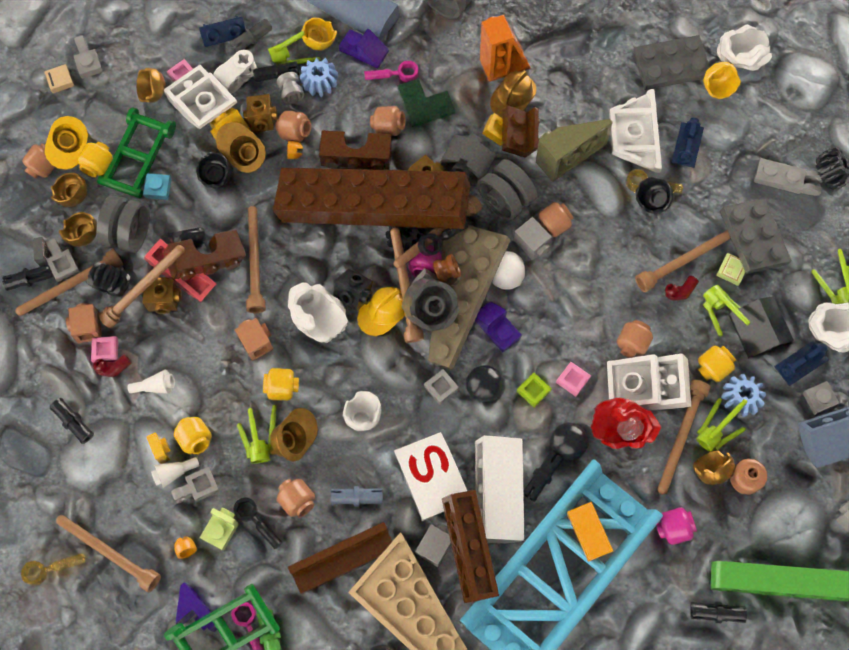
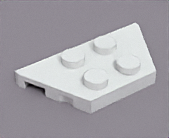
(636, 132)

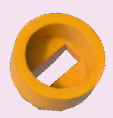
(292, 147)
(184, 547)

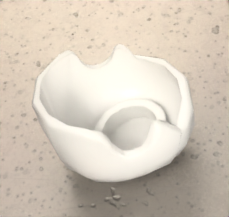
(510, 271)
(362, 411)

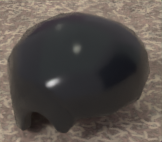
(214, 170)
(654, 195)
(196, 234)
(485, 384)
(569, 441)

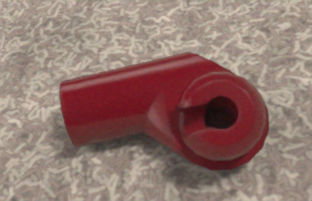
(681, 292)
(111, 369)

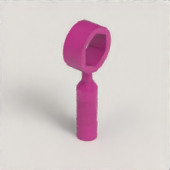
(387, 73)
(255, 644)

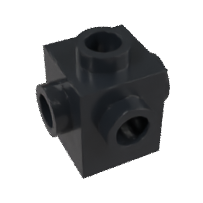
(353, 289)

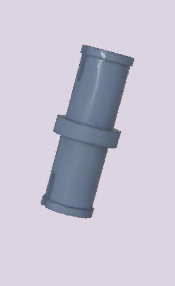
(356, 496)

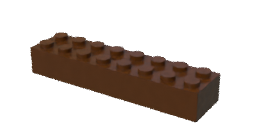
(373, 197)

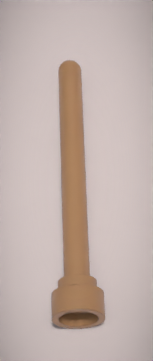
(474, 207)
(111, 258)
(647, 280)
(255, 301)
(111, 315)
(413, 332)
(698, 391)
(146, 578)

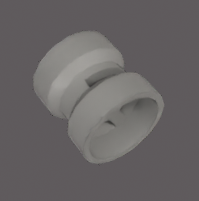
(290, 88)

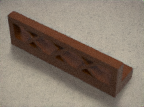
(470, 546)
(340, 558)

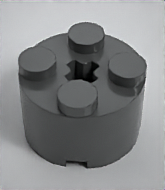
(468, 156)
(441, 296)

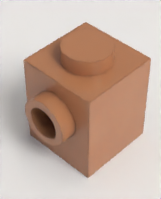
(84, 322)
(254, 338)

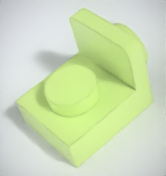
(220, 528)

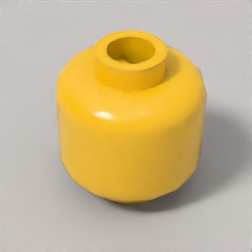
(95, 159)
(716, 363)
(280, 384)
(192, 435)

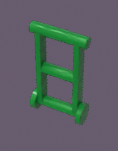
(133, 118)
(179, 631)

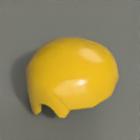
(318, 34)
(721, 80)

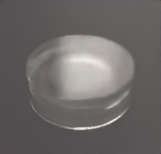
(630, 429)

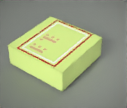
(731, 269)

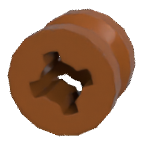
(447, 268)

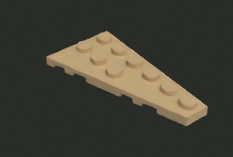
(405, 601)

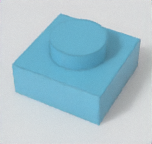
(157, 186)

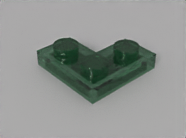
(422, 108)

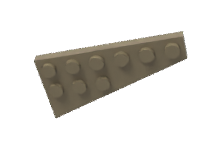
(478, 258)

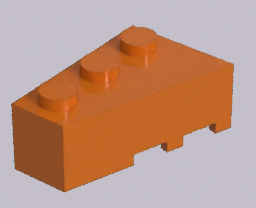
(500, 49)

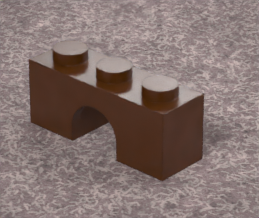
(373, 155)
(225, 253)

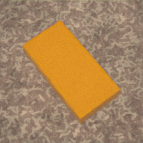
(589, 531)

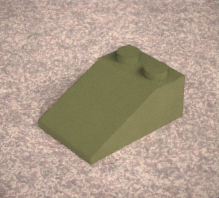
(570, 145)

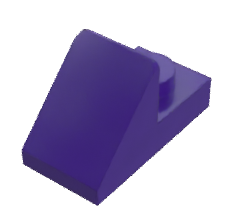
(364, 47)
(497, 327)
(191, 604)

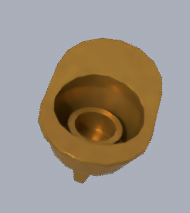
(514, 91)
(240, 147)
(294, 435)

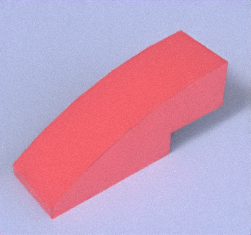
(197, 287)

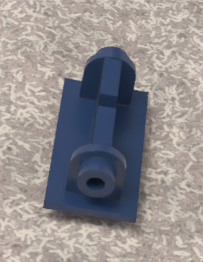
(222, 31)
(688, 143)
(802, 362)

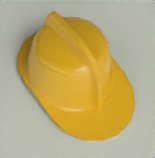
(65, 142)
(381, 312)

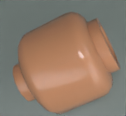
(388, 120)
(293, 126)
(37, 163)
(555, 219)
(635, 339)
(749, 476)
(295, 497)

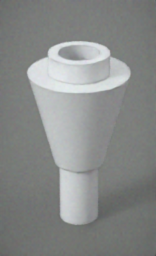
(158, 383)
(169, 472)

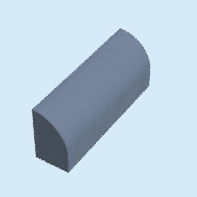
(362, 14)
(826, 437)

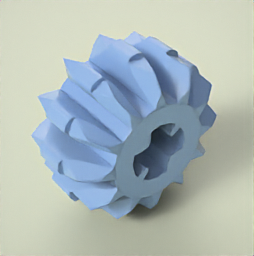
(318, 77)
(743, 386)

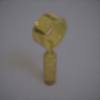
(639, 173)
(56, 566)

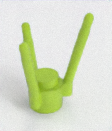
(280, 52)
(843, 293)
(717, 298)
(711, 437)
(259, 450)

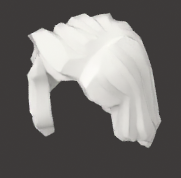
(745, 48)
(317, 312)
(831, 325)

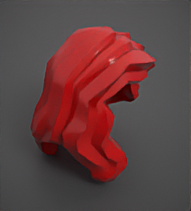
(609, 415)

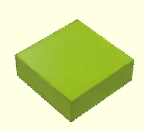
(534, 390)

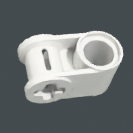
(236, 72)

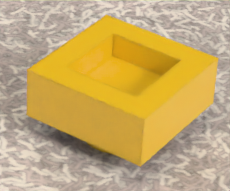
(493, 129)
(159, 447)

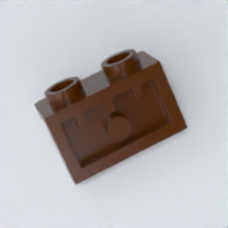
(520, 131)

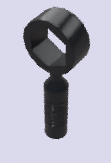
(446, 234)
(263, 529)

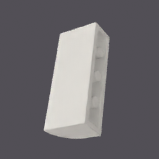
(500, 487)

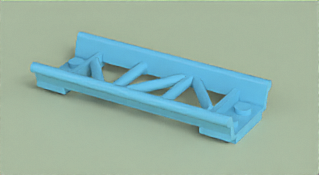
(494, 626)

